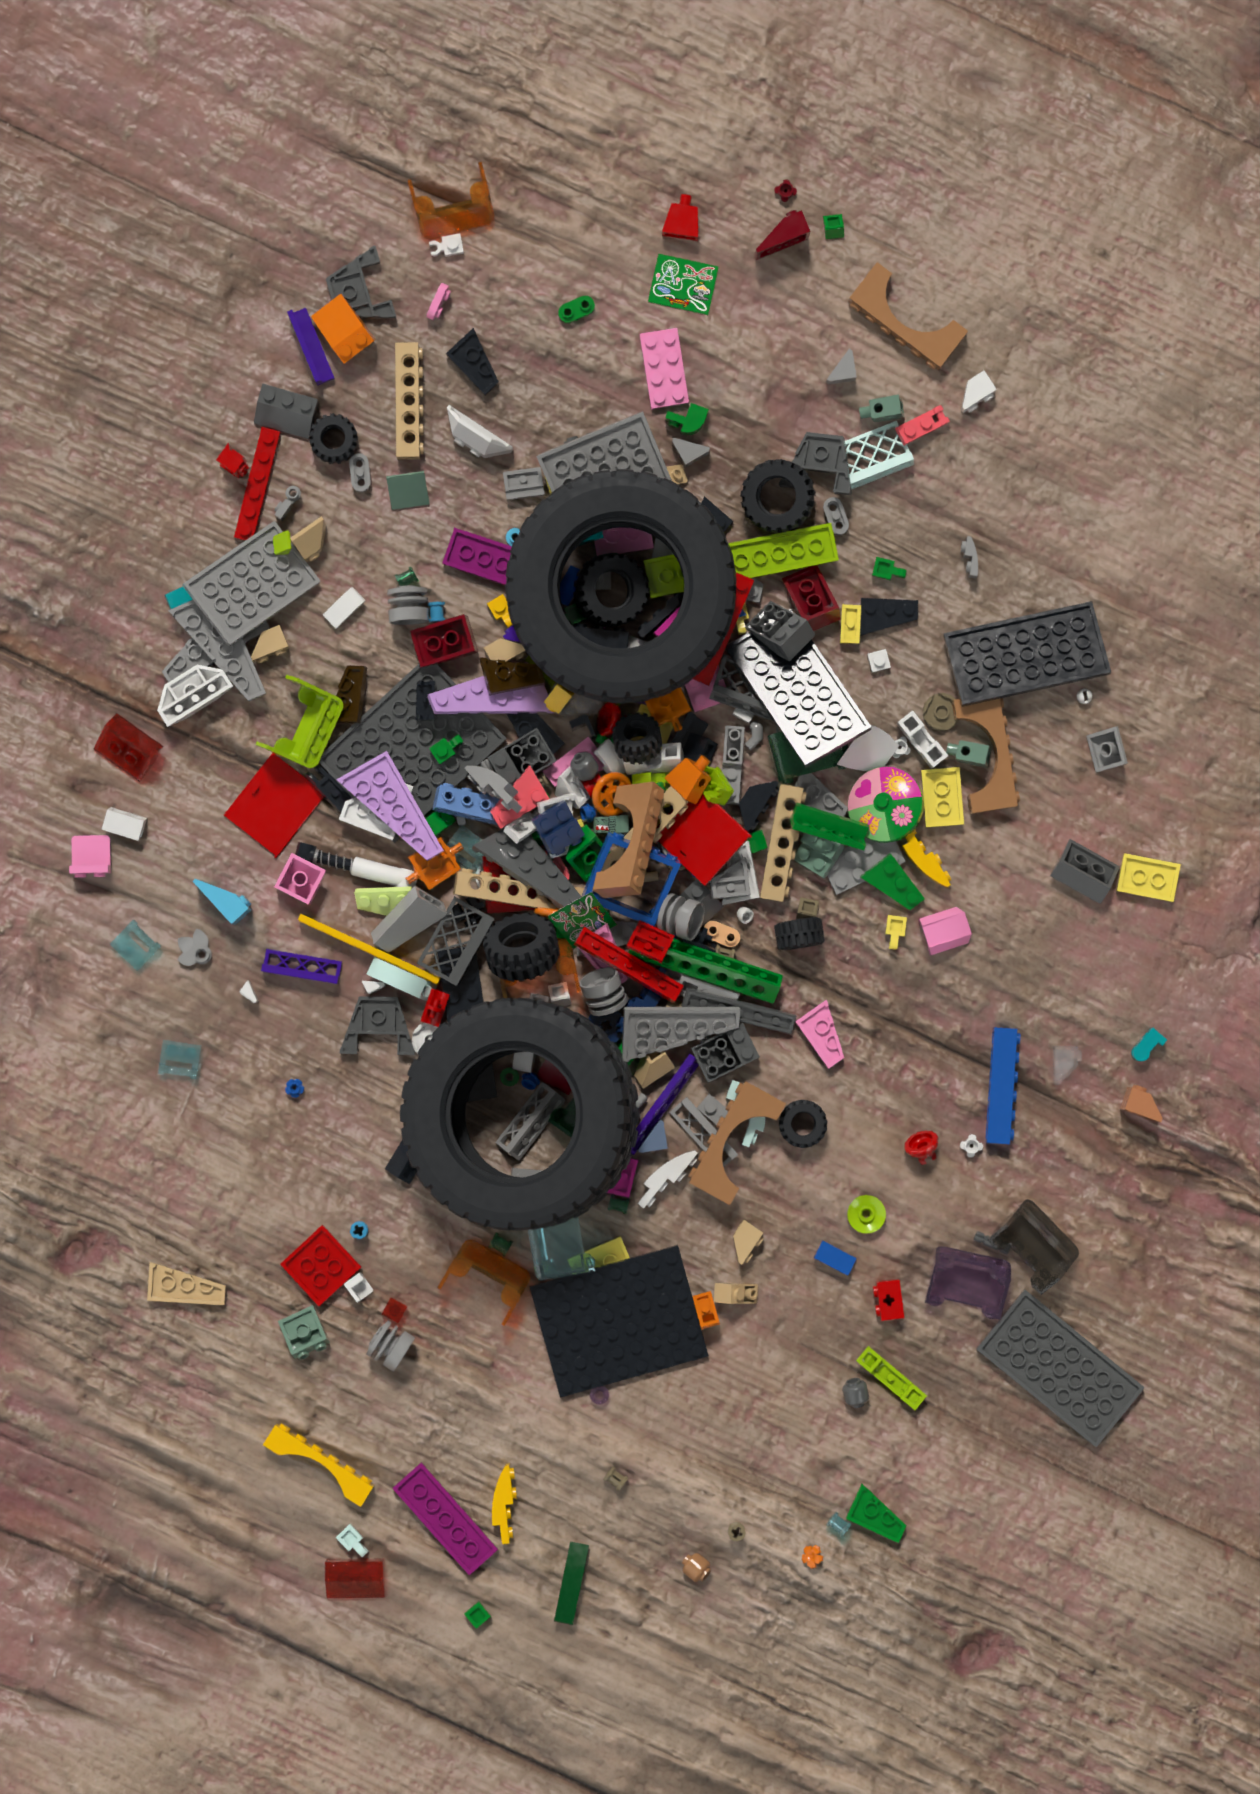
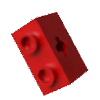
(893, 1289)

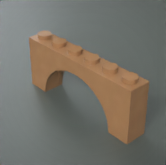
(931, 346)
(1000, 790)
(628, 873)
(710, 1172)

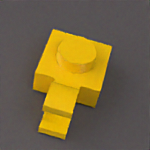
(500, 609)

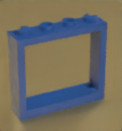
(619, 907)

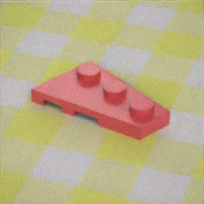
(529, 793)

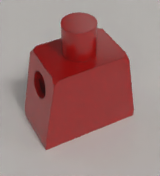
(682, 220)

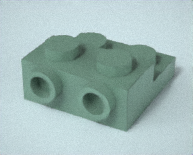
(818, 854)
(304, 1333)

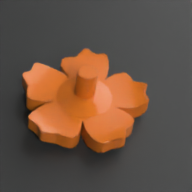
(811, 1556)

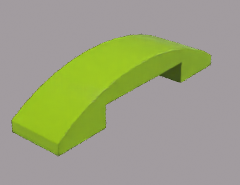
(891, 1378)

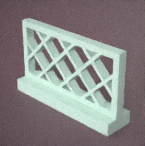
(880, 469)

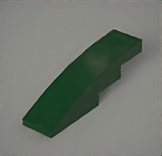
(571, 1583)

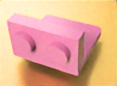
(90, 856)

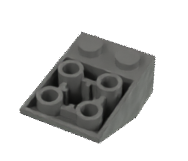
(781, 630)
(524, 752)
(725, 1052)

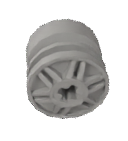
(408, 605)
(681, 916)
(603, 991)
(390, 1345)

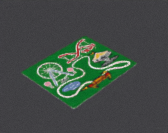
(683, 284)
(579, 914)

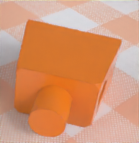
(690, 778)

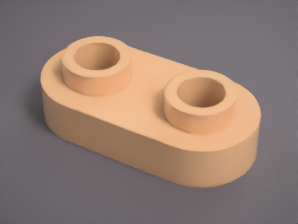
(722, 932)

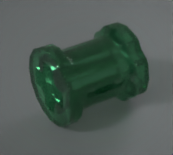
(409, 572)
(618, 1204)
(500, 1244)

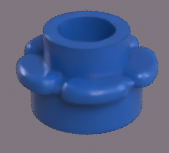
(587, 813)
(530, 1080)
(299, 1088)

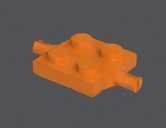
(669, 708)
(436, 869)

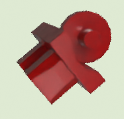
(435, 1007)

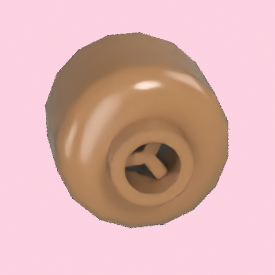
(696, 1567)

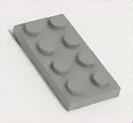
(855, 862)

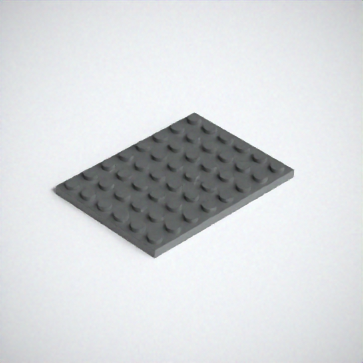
(394, 729)

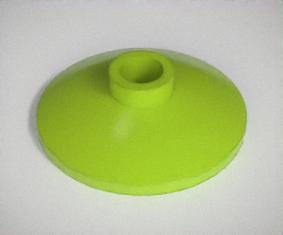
(875, 1219)

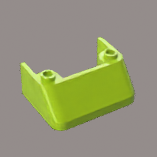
(314, 728)

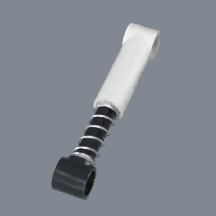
(358, 867)

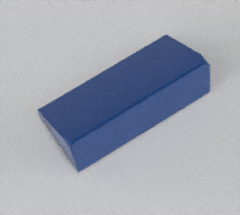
(567, 587)
(835, 1258)

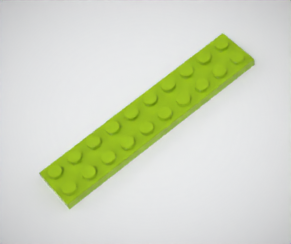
(754, 557)

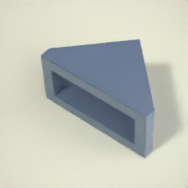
(656, 1139)

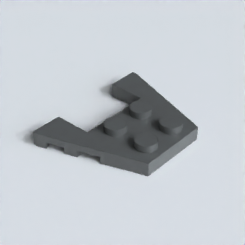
(352, 285)
(824, 454)
(377, 1016)

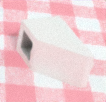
(977, 390)

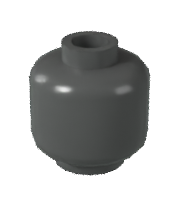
(584, 766)
(855, 1392)

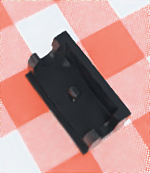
(423, 707)

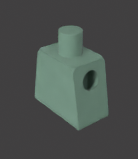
(891, 406)
(978, 755)

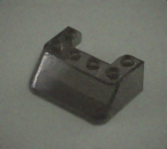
(1037, 1243)

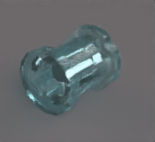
(838, 1524)

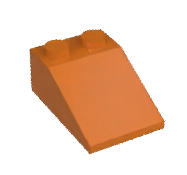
(342, 328)

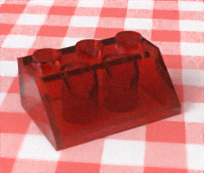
(127, 747)
(355, 1578)

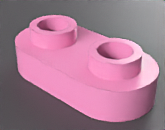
(441, 295)

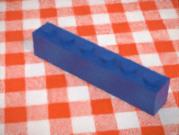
(1001, 1085)

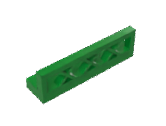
(829, 826)

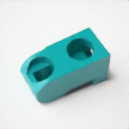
(1142, 1049)

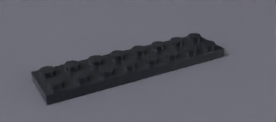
(463, 998)

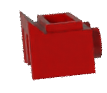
(233, 462)

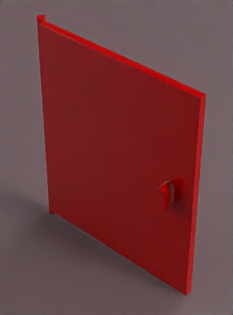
(274, 804)
(705, 837)

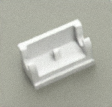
(124, 823)

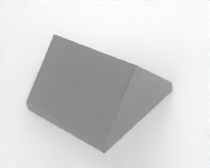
(1107, 749)

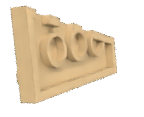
(180, 1287)

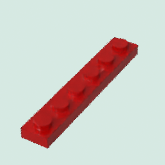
(257, 483)
(743, 587)
(628, 965)

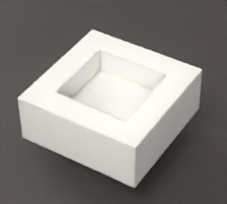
(878, 660)

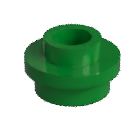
(515, 1076)

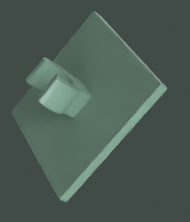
(407, 490)

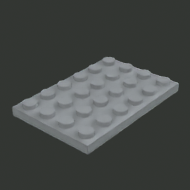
(617, 446)
(250, 585)

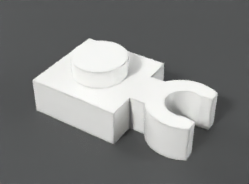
(450, 245)

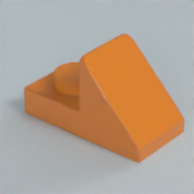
(706, 1310)

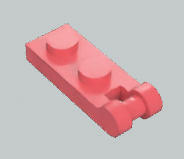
(921, 425)

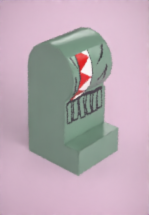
(611, 824)

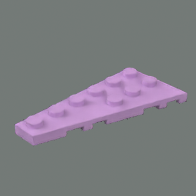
(474, 698)
(388, 797)

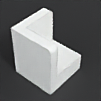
(358, 1287)

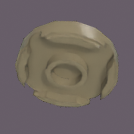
(939, 712)

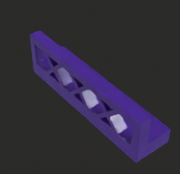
(311, 346)
(301, 973)

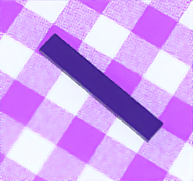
(665, 1100)

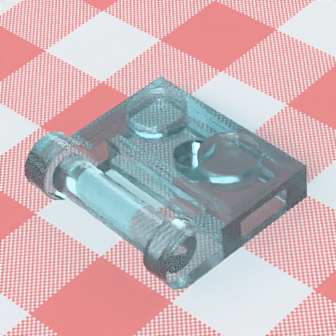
(467, 840)
(130, 949)
(182, 1053)

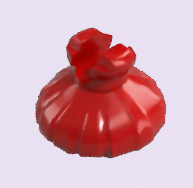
(607, 718)
(922, 1145)

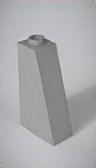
(407, 919)

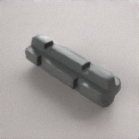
(980, 1237)

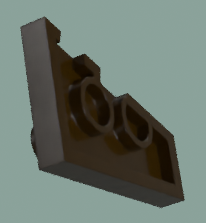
(510, 676)
(352, 693)

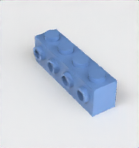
(464, 803)

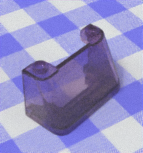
(969, 1280)

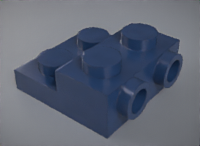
(558, 828)

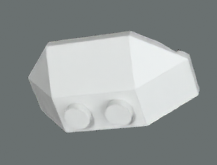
(475, 436)
(192, 693)

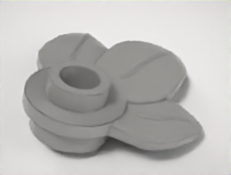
(192, 947)

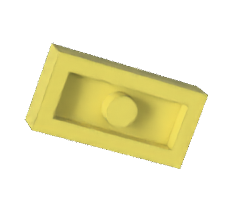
(850, 624)

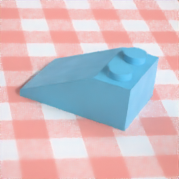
(229, 904)

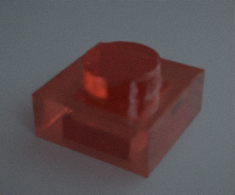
(394, 1310)

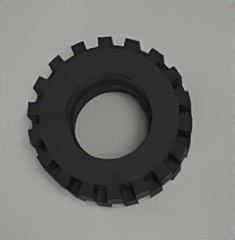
(326, 424)
(634, 726)
(799, 933)
(815, 1135)

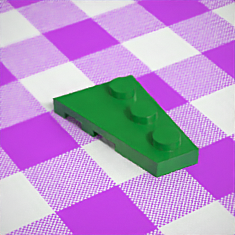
(894, 882)
(875, 1515)

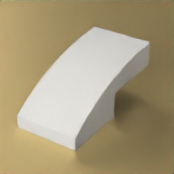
(344, 607)
(608, 756)

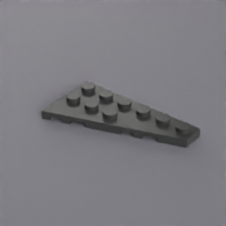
(528, 865)

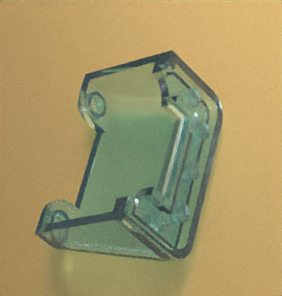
(559, 1251)

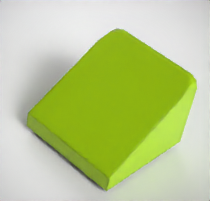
(282, 543)

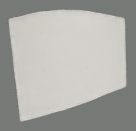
(869, 750)

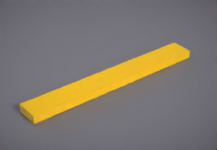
(369, 949)

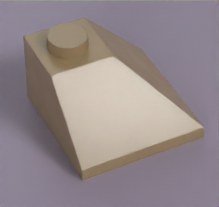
(310, 540)

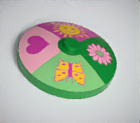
(887, 802)

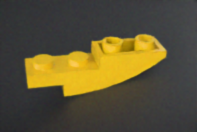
(927, 864)
(503, 1496)

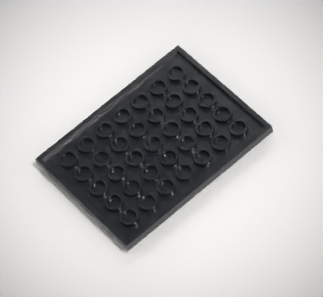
(619, 1321)

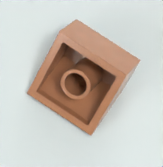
(1140, 1103)

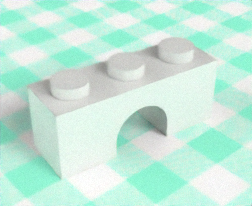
(921, 740)
(665, 761)

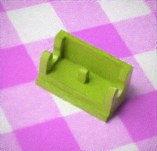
(718, 789)

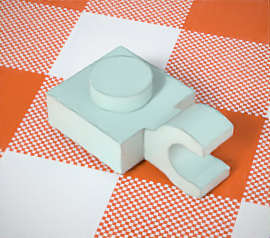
(351, 1538)

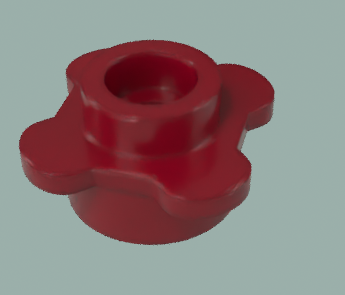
(785, 195)

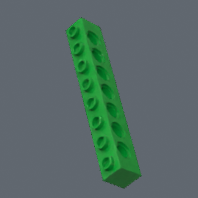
(719, 970)

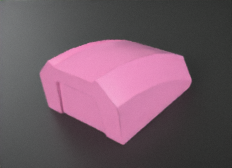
(945, 930)

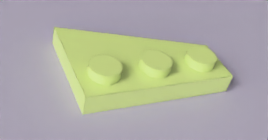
(380, 899)

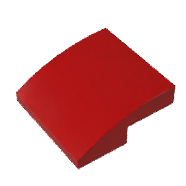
(650, 941)

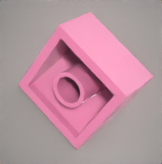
(300, 879)

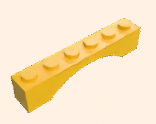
(284, 1442)

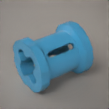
(436, 612)
(358, 1235)

